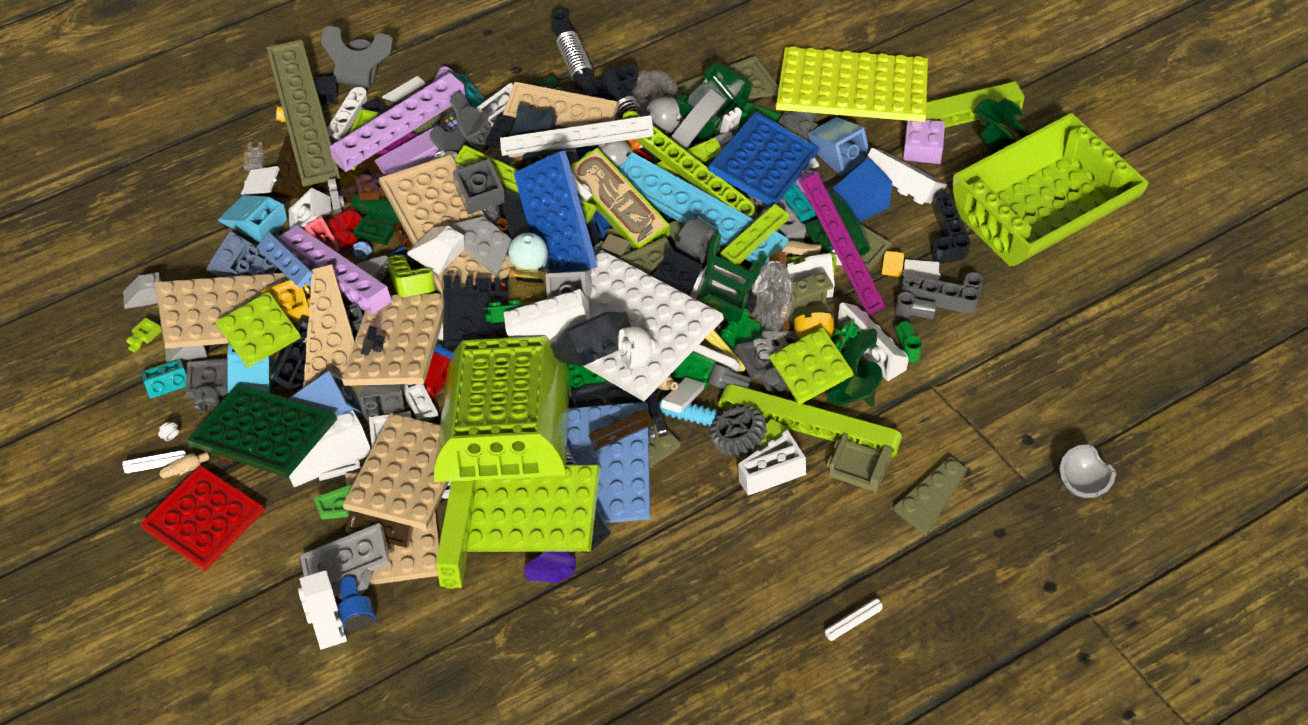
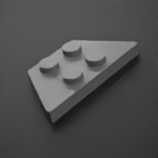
(484, 242)

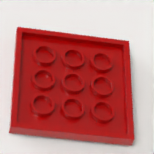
(202, 518)

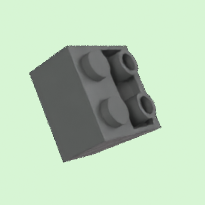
(381, 400)

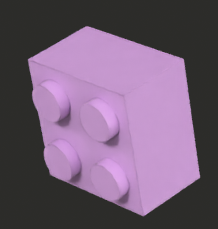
(924, 141)

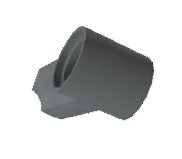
(909, 305)
(722, 376)

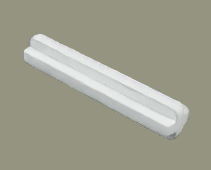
(152, 461)
(853, 619)

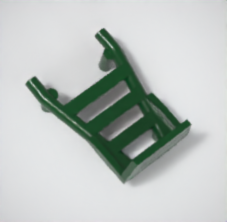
(727, 304)

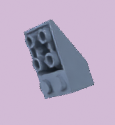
(239, 258)

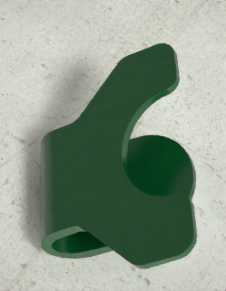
(995, 113)
(866, 375)

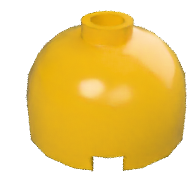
(806, 326)

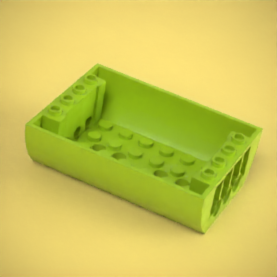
(1028, 178)
(508, 437)

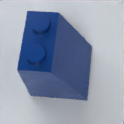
(866, 190)

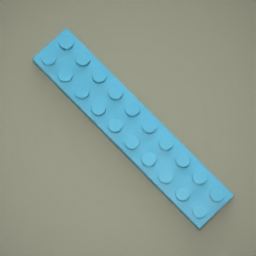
(686, 202)

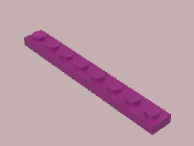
(843, 244)

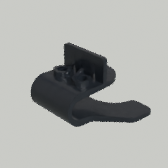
(678, 271)

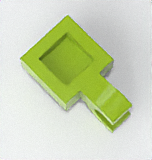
(144, 331)

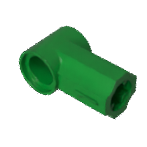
(909, 341)

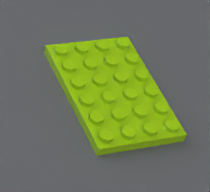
(536, 513)

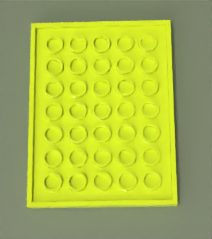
(853, 84)

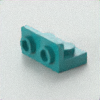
(164, 378)

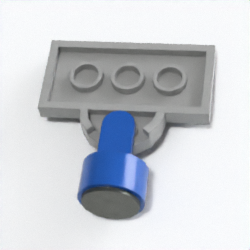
(349, 572)

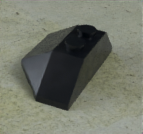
(590, 339)
(291, 361)

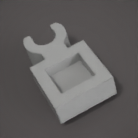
(337, 201)

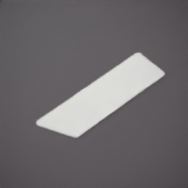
(404, 89)

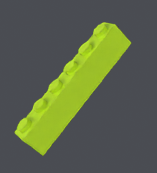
(962, 107)

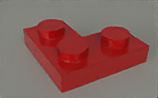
(341, 226)

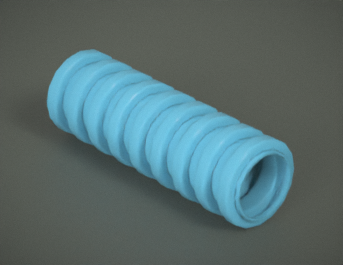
(693, 414)

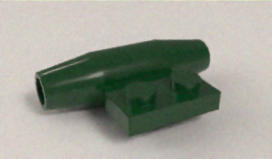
(379, 222)
(818, 235)

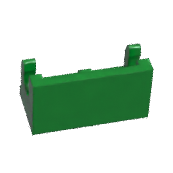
(695, 368)

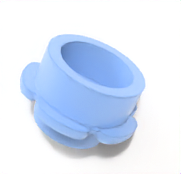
(362, 250)

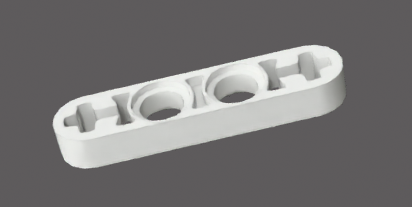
(350, 115)

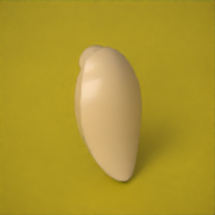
(802, 248)

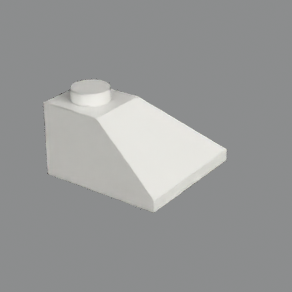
(308, 208)
(438, 248)

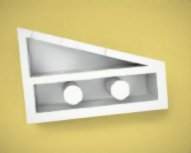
(321, 609)

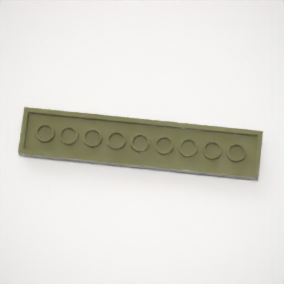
(302, 113)

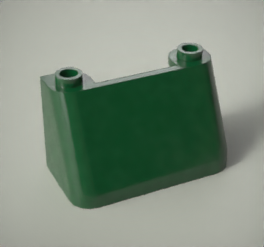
(726, 84)

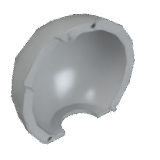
(1085, 472)

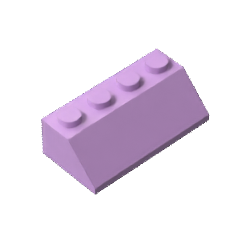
(408, 155)

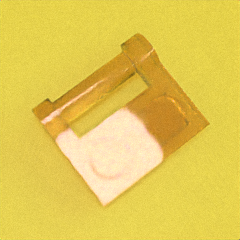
(527, 291)

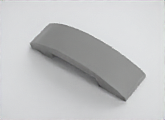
(697, 119)

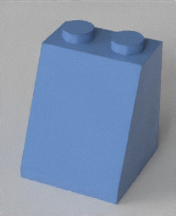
(841, 144)
(329, 394)

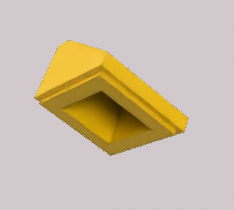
(893, 263)

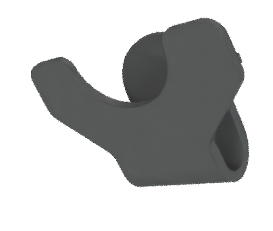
(358, 60)
(470, 130)

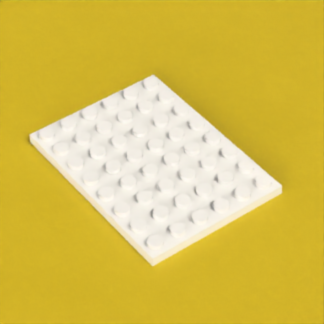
(666, 314)

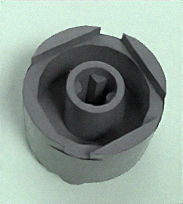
(696, 239)

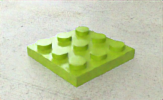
(257, 330)
(811, 365)

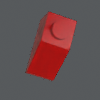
(436, 375)

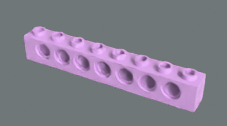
(395, 122)
(351, 280)

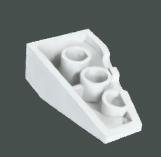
(812, 266)

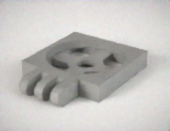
(765, 347)

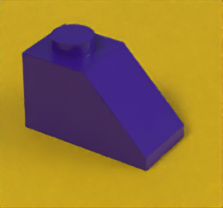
(550, 567)

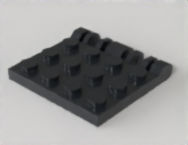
(464, 309)
(609, 394)

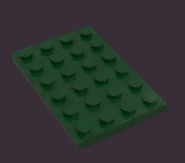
(262, 430)

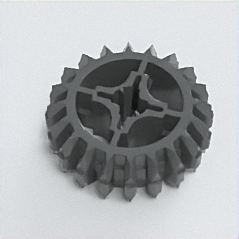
(738, 430)

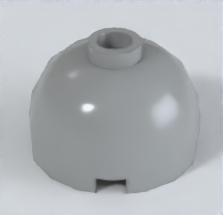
(664, 114)
(615, 151)

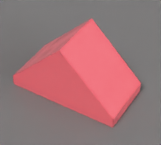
(321, 232)

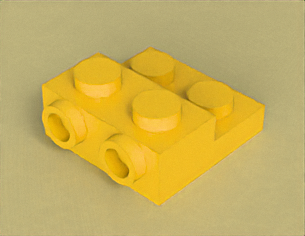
(291, 299)

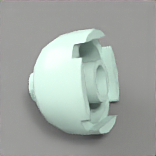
(528, 252)

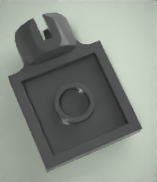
(799, 122)
(760, 368)
(206, 383)

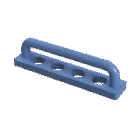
(274, 249)

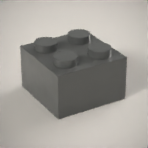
(478, 186)

